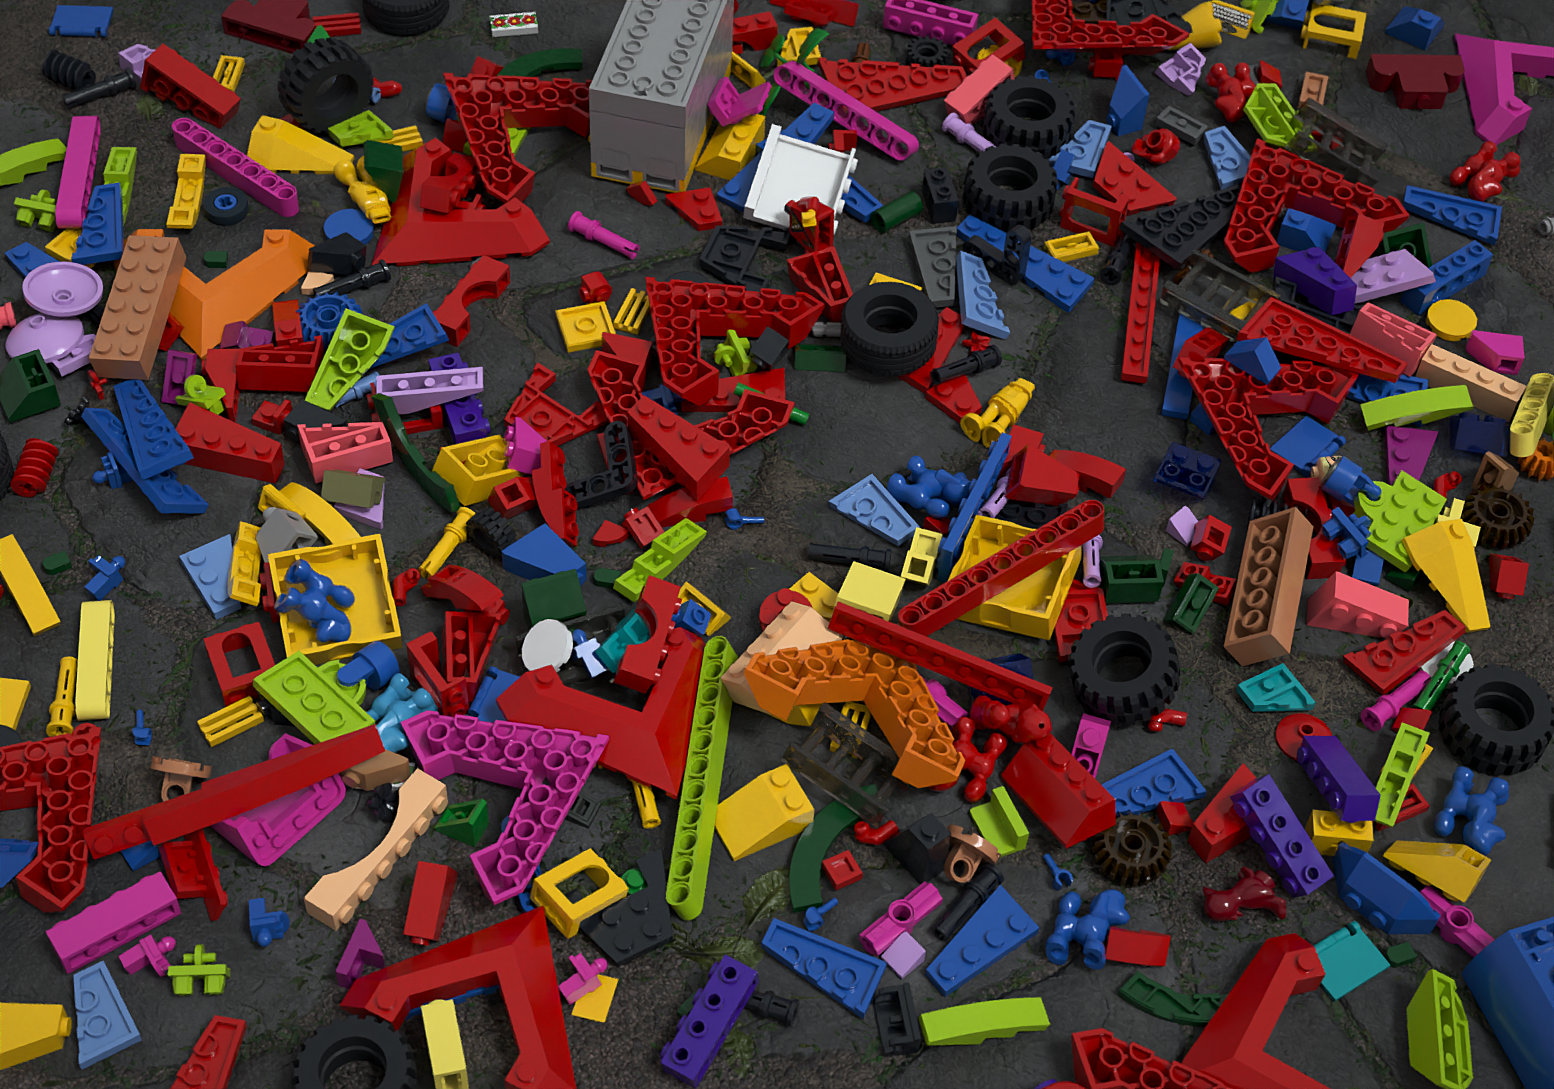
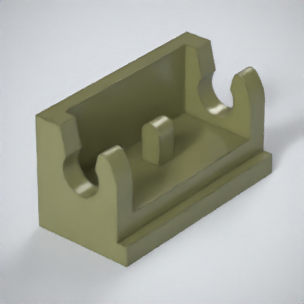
(352, 488)

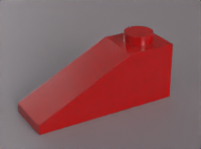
(1358, 242)
(287, 322)
(1202, 345)
(222, 373)

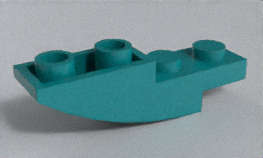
(629, 631)

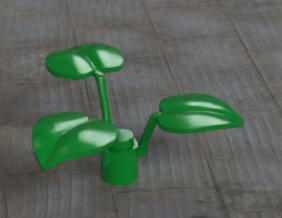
(806, 48)

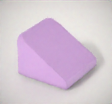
(1182, 526)
(904, 955)

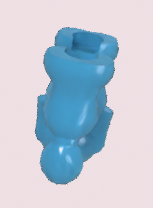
(395, 706)

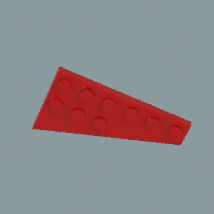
(889, 84)

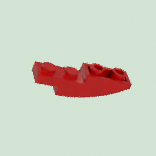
(553, 500)
(463, 588)

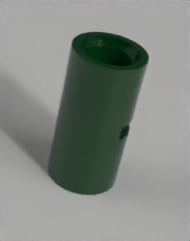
(896, 212)

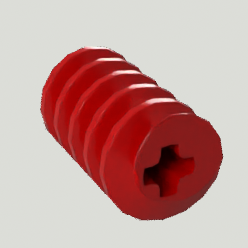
(34, 468)

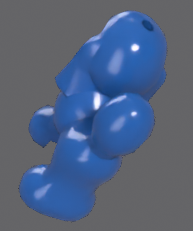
(930, 488)
(312, 603)
(1478, 808)
(1090, 930)

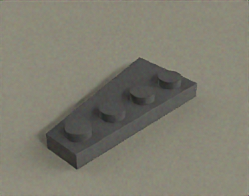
(935, 260)

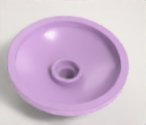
(62, 289)
(49, 334)

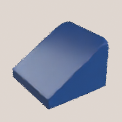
(1368, 568)
(140, 855)

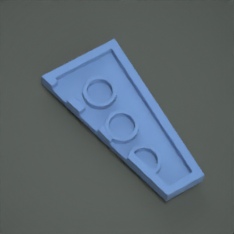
(976, 298)

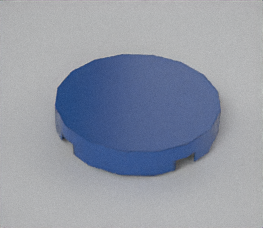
(349, 221)

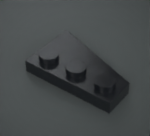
(1030, 517)

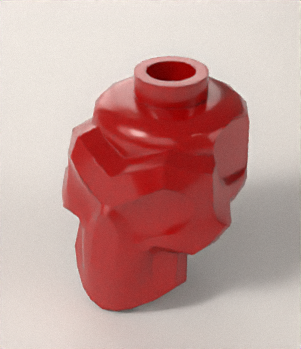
(1157, 146)

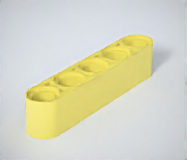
(1532, 415)
(95, 660)

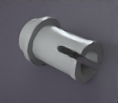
(1546, 226)

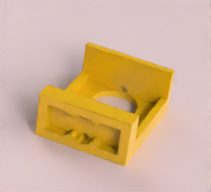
(1313, 30)
(559, 909)

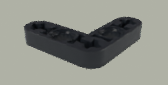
(1008, 266)
(612, 477)

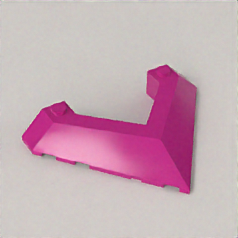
(1490, 82)
(514, 757)

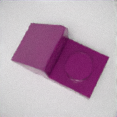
(239, 335)
(178, 368)
(360, 950)

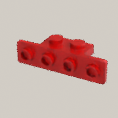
(820, 11)
(193, 871)

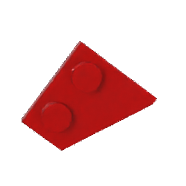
(955, 398)

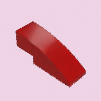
(1094, 471)
(681, 505)

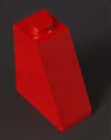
(1040, 478)
(429, 902)

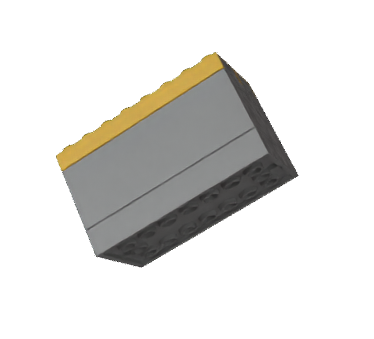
(655, 90)

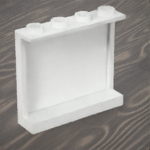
(796, 170)

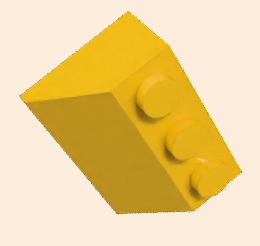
(732, 147)

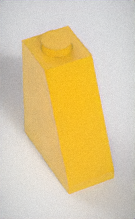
(31, 1031)

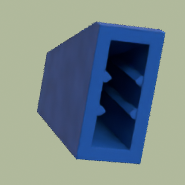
(542, 555)

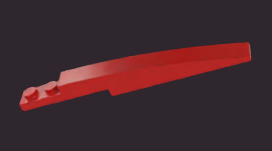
(234, 793)

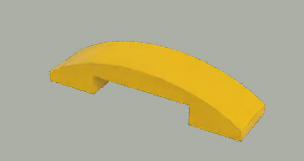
(188, 192)
(320, 514)
(245, 565)

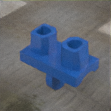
(1352, 529)

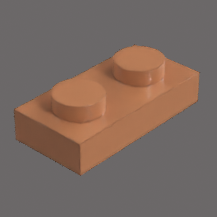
(1313, 87)

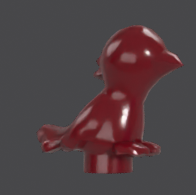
(1250, 892)

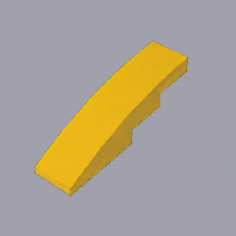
(26, 588)

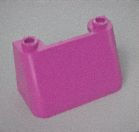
(276, 826)

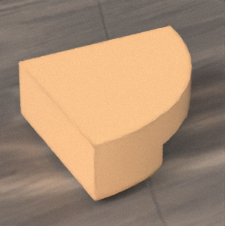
(313, 280)

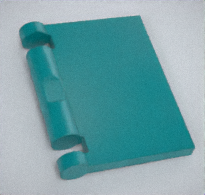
(1348, 961)

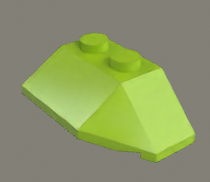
(1272, 115)
(1439, 1033)

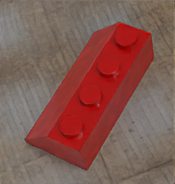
(1059, 791)

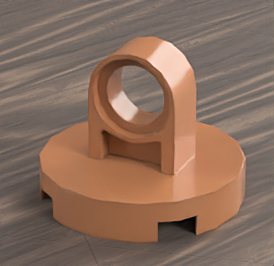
(179, 773)
(970, 851)

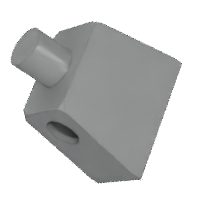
(283, 532)

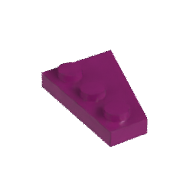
(1407, 451)

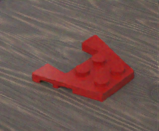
(549, 417)

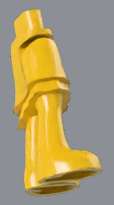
(365, 193)
(1006, 405)

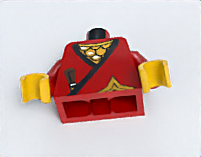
(811, 223)

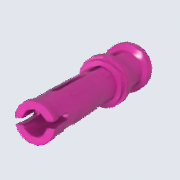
(594, 231)
(1389, 705)

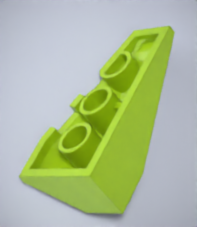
(350, 354)

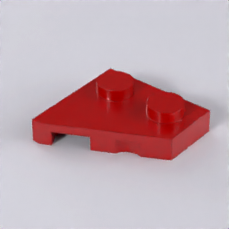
(697, 207)

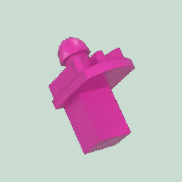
(148, 952)
(585, 978)

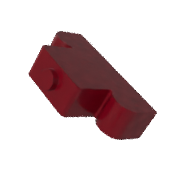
(270, 23)
(1416, 79)

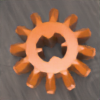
(1540, 462)

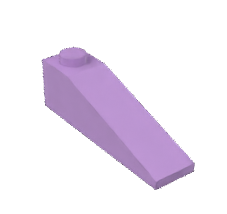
(427, 389)

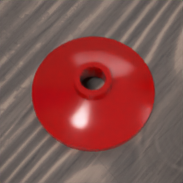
(1292, 729)

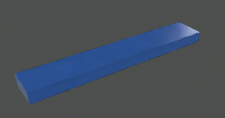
(1178, 388)

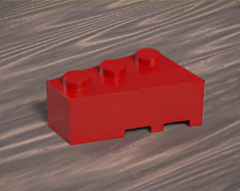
(823, 278)
(279, 367)

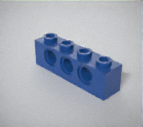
(1450, 276)

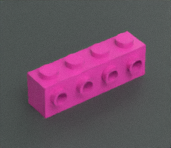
(929, 19)
(113, 922)

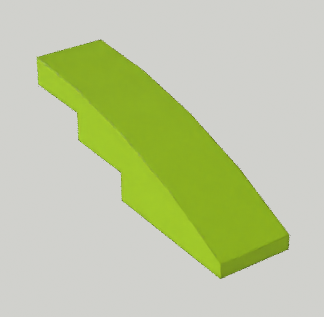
(29, 160)
(121, 169)
(1417, 405)
(663, 557)
(1399, 772)
(983, 1020)

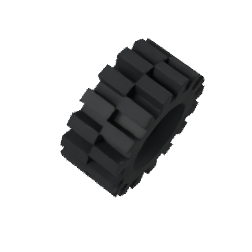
(922, 47)
(490, 532)

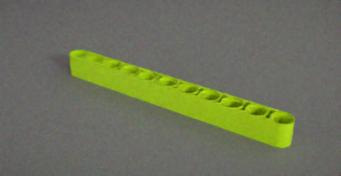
(701, 783)

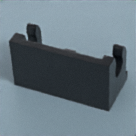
(897, 1020)

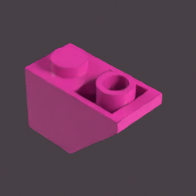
(1497, 351)
(522, 447)
(1090, 742)

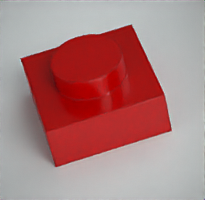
(842, 870)

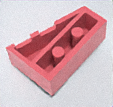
(971, 96)
(1393, 335)
(345, 447)
(1356, 608)

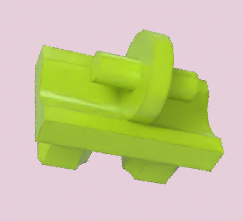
(38, 206)
(734, 354)
(202, 394)
(184, 976)

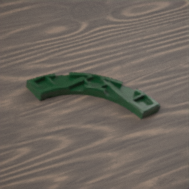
(550, 59)
(431, 482)
(813, 847)
(1169, 1005)

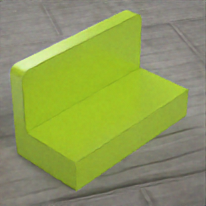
(1000, 823)

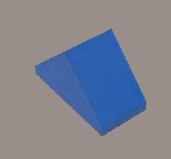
(1255, 358)

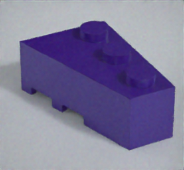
(1318, 280)

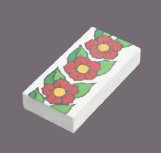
(513, 24)

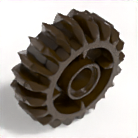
(1500, 514)
(1137, 865)

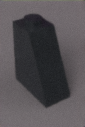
(921, 848)

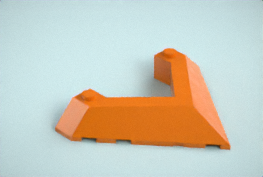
(238, 292)
(885, 683)

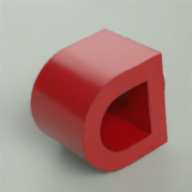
(594, 288)

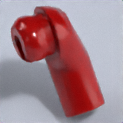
(387, 88)
(1446, 483)
(404, 583)
(1167, 716)
(874, 836)

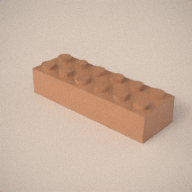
(138, 307)
(1269, 587)

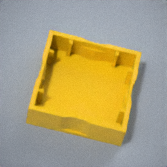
(360, 567)
(1029, 605)

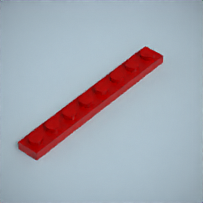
(1140, 316)
(937, 656)

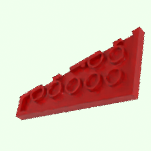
(1315, 340)

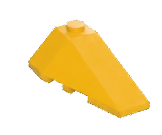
(286, 147)
(1450, 563)

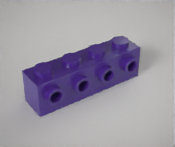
(463, 414)
(1339, 778)
(1281, 836)
(709, 1021)

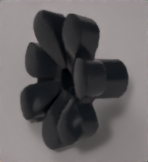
(75, 414)
(384, 802)

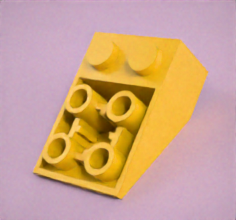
(1447, 866)

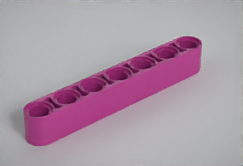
(856, 110)
(236, 167)
(78, 172)

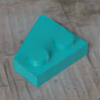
(1275, 691)

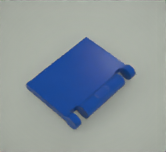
(81, 20)
(1306, 444)
(484, 702)

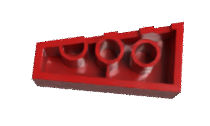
(188, 87)
(679, 445)
(229, 446)

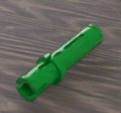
(1457, 654)

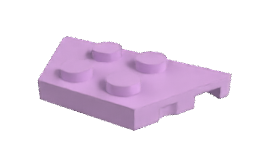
(1390, 275)

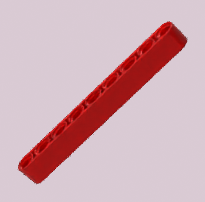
(1003, 569)

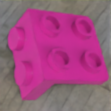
(732, 107)

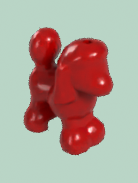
(1232, 91)
(1486, 172)
(1016, 721)
(978, 764)

